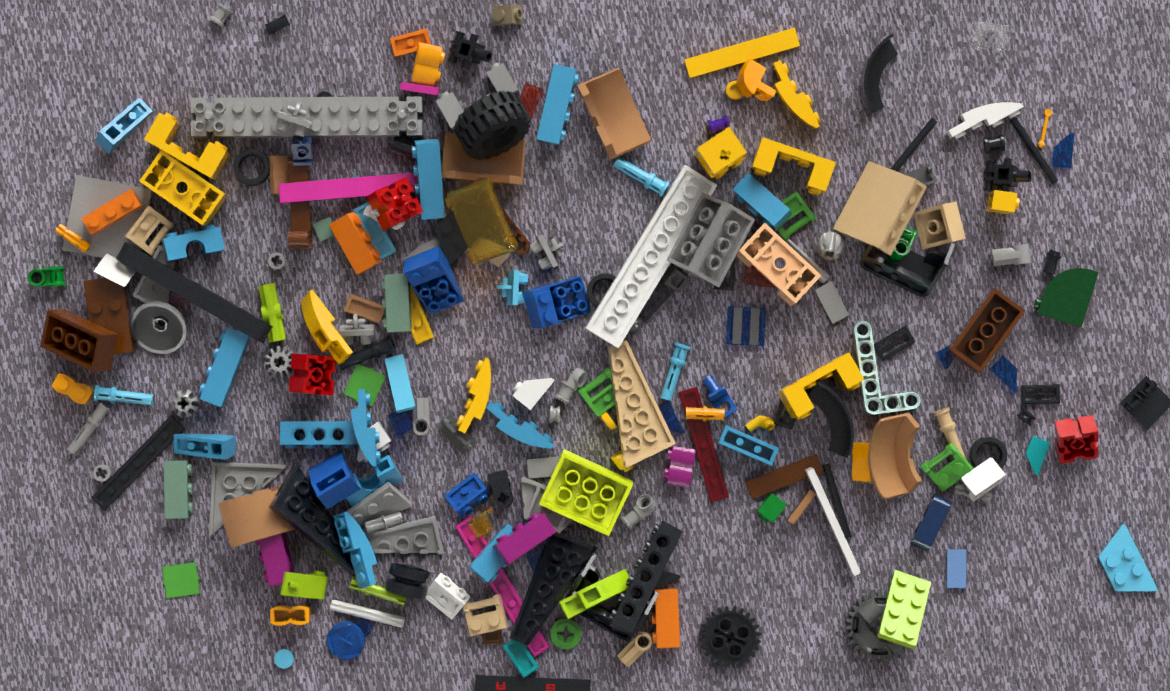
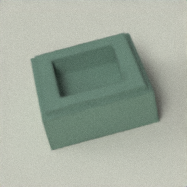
(323, 229)

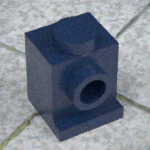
(302, 151)

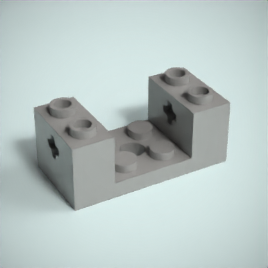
(499, 79)

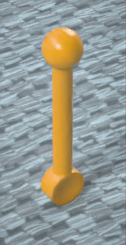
(1048, 112)

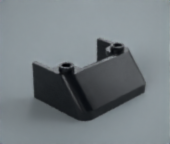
(912, 273)
(600, 613)

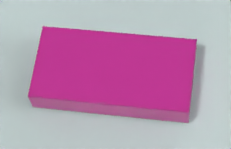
(419, 88)

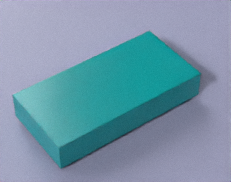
(521, 657)

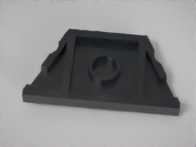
(450, 238)

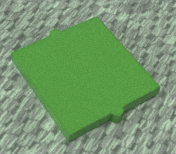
(364, 379)
(181, 580)

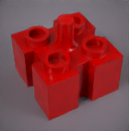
(394, 204)
(312, 374)
(1076, 439)

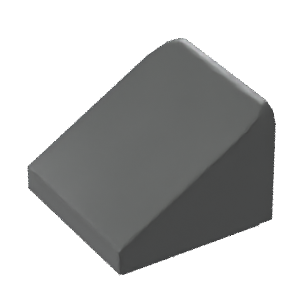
(674, 278)

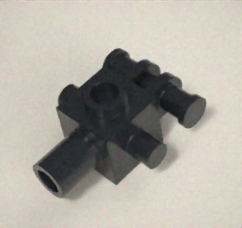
(468, 50)
(1004, 175)

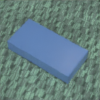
(956, 568)

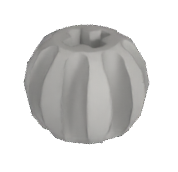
(830, 245)
(187, 410)

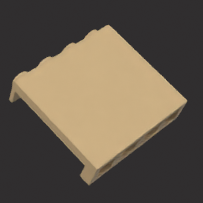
(880, 207)

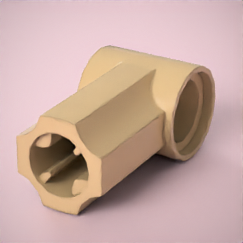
(634, 649)

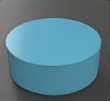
(284, 658)

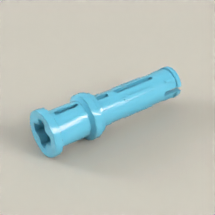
(649, 180)
(677, 361)
(113, 395)

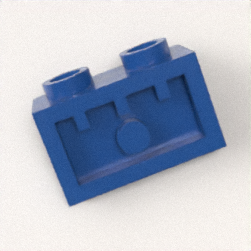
(468, 495)

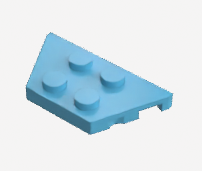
(1124, 564)

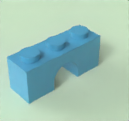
(209, 238)
(383, 473)

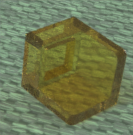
(480, 524)

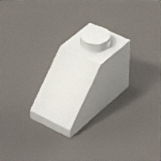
(531, 391)

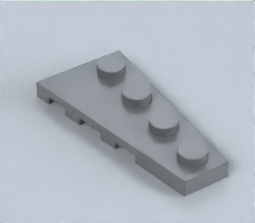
(411, 537)

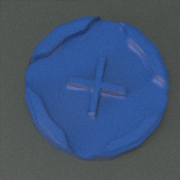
(345, 640)

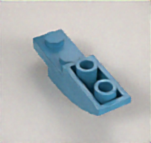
(525, 433)
(365, 436)
(355, 541)

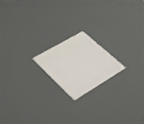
(114, 270)

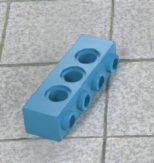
(289, 428)

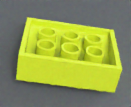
(586, 492)

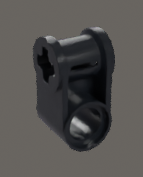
(501, 484)

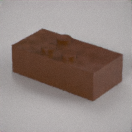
(109, 308)
(985, 331)
(78, 340)

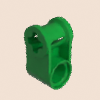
(903, 244)
(50, 277)

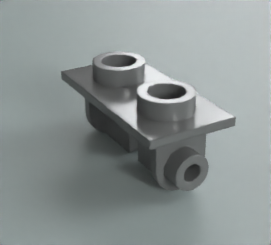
(458, 439)

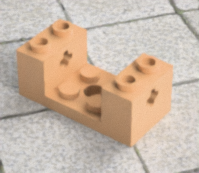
(762, 252)

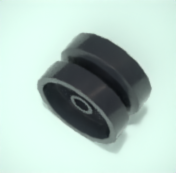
(409, 577)

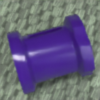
(718, 125)

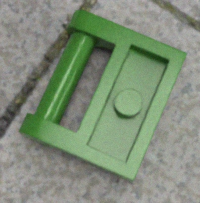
(796, 205)
(604, 399)
(950, 472)

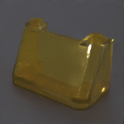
(481, 221)

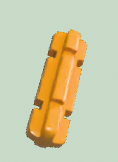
(73, 238)

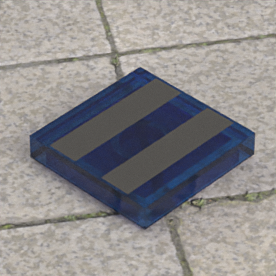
(745, 326)

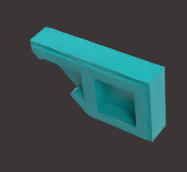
(1036, 453)

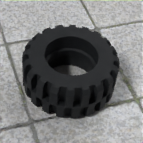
(492, 125)

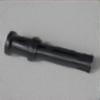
(375, 350)

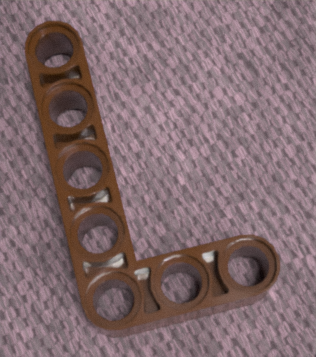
(301, 226)

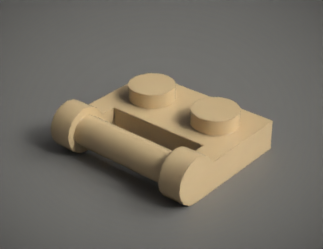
(145, 226)
(487, 621)

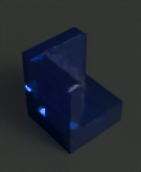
(401, 423)

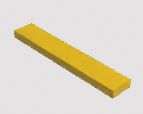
(742, 52)

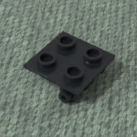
(1146, 402)

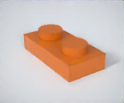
(409, 42)

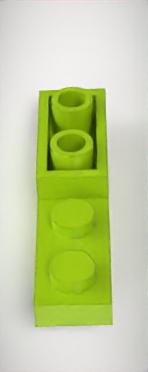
(594, 594)

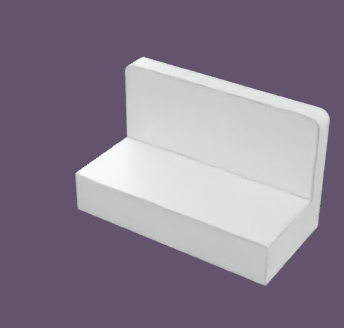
(983, 478)

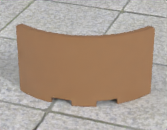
(614, 113)
(504, 169)
(889, 456)
(251, 518)

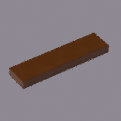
(783, 476)

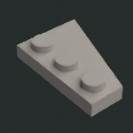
(147, 289)
(382, 501)

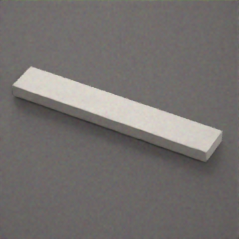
(832, 521)

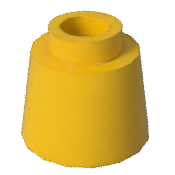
(618, 460)

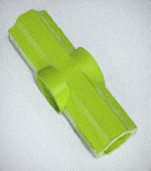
(272, 312)

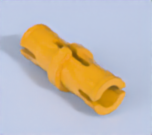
(705, 413)

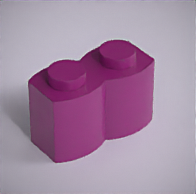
(680, 466)

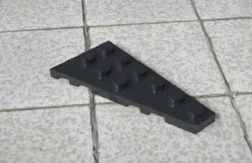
(305, 512)
(554, 574)

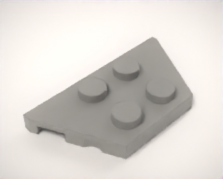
(531, 496)

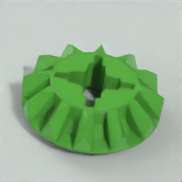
(572, 640)

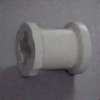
(221, 14)

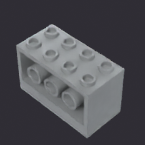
(710, 239)

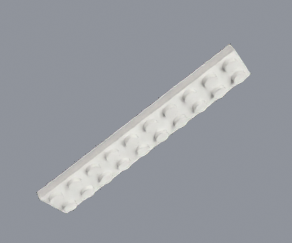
(648, 259)

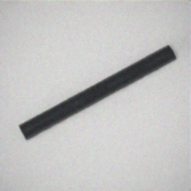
(914, 144)
(1034, 151)
(836, 500)

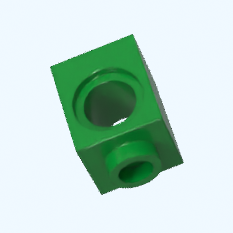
(771, 508)

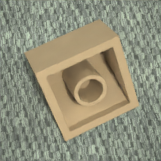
(939, 225)

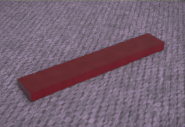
(704, 448)

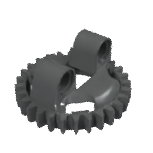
(868, 612)

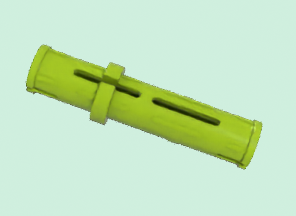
(379, 591)

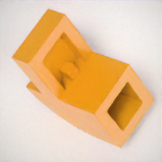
(750, 81)

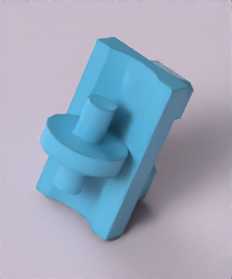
(510, 287)

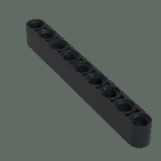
(194, 292)

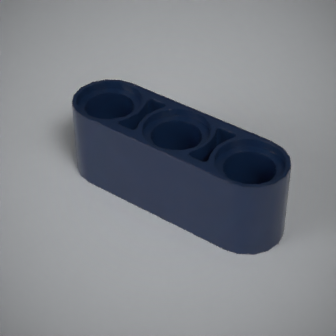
(932, 522)

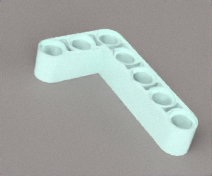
(873, 377)

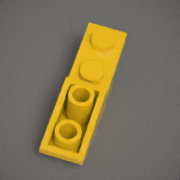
(799, 103)
(320, 326)
(479, 388)

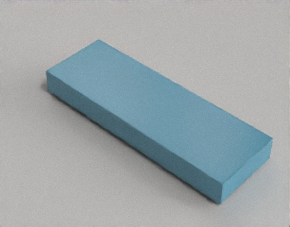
(378, 237)
(400, 383)

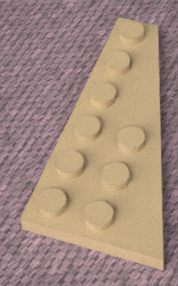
(638, 415)

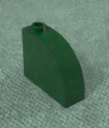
(1067, 296)

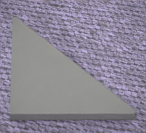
(237, 480)

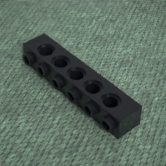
(628, 623)

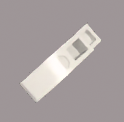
(991, 114)

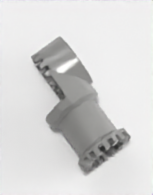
(575, 380)
(639, 512)

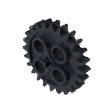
(737, 620)

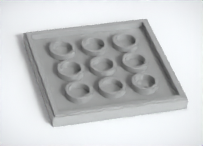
(87, 197)

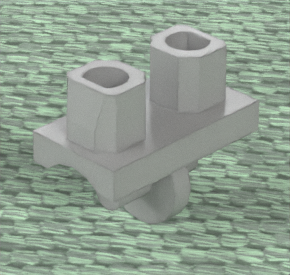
(302, 124)
(540, 245)
(356, 327)

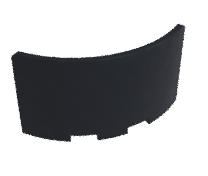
(871, 75)
(839, 419)

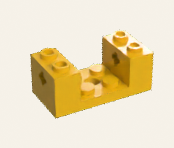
(163, 132)
(722, 145)
(820, 171)
(201, 198)
(844, 372)

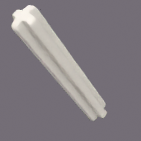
(367, 613)

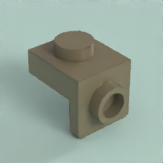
(507, 15)

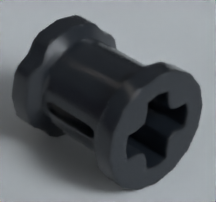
(994, 143)

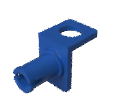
(718, 395)

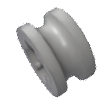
(271, 264)
(554, 414)
(100, 478)

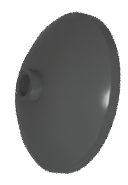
(153, 334)

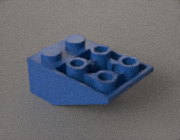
(433, 280)
(556, 302)
(333, 479)

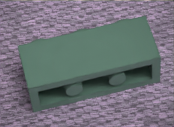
(397, 304)
(178, 489)

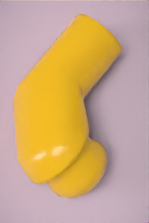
(762, 422)

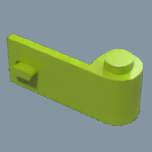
(305, 585)

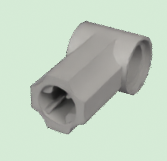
(1015, 255)
(421, 413)

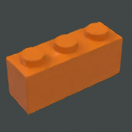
(112, 212)
(355, 243)
(666, 619)

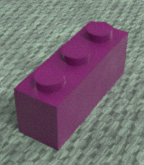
(524, 537)

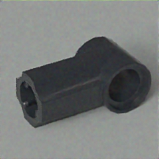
(402, 147)

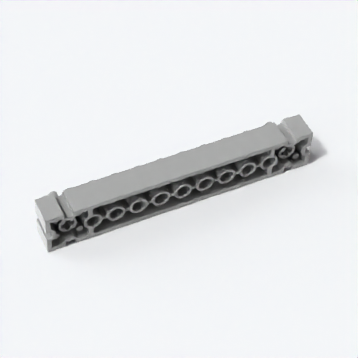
(330, 117)

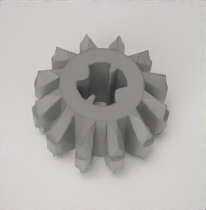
(278, 355)

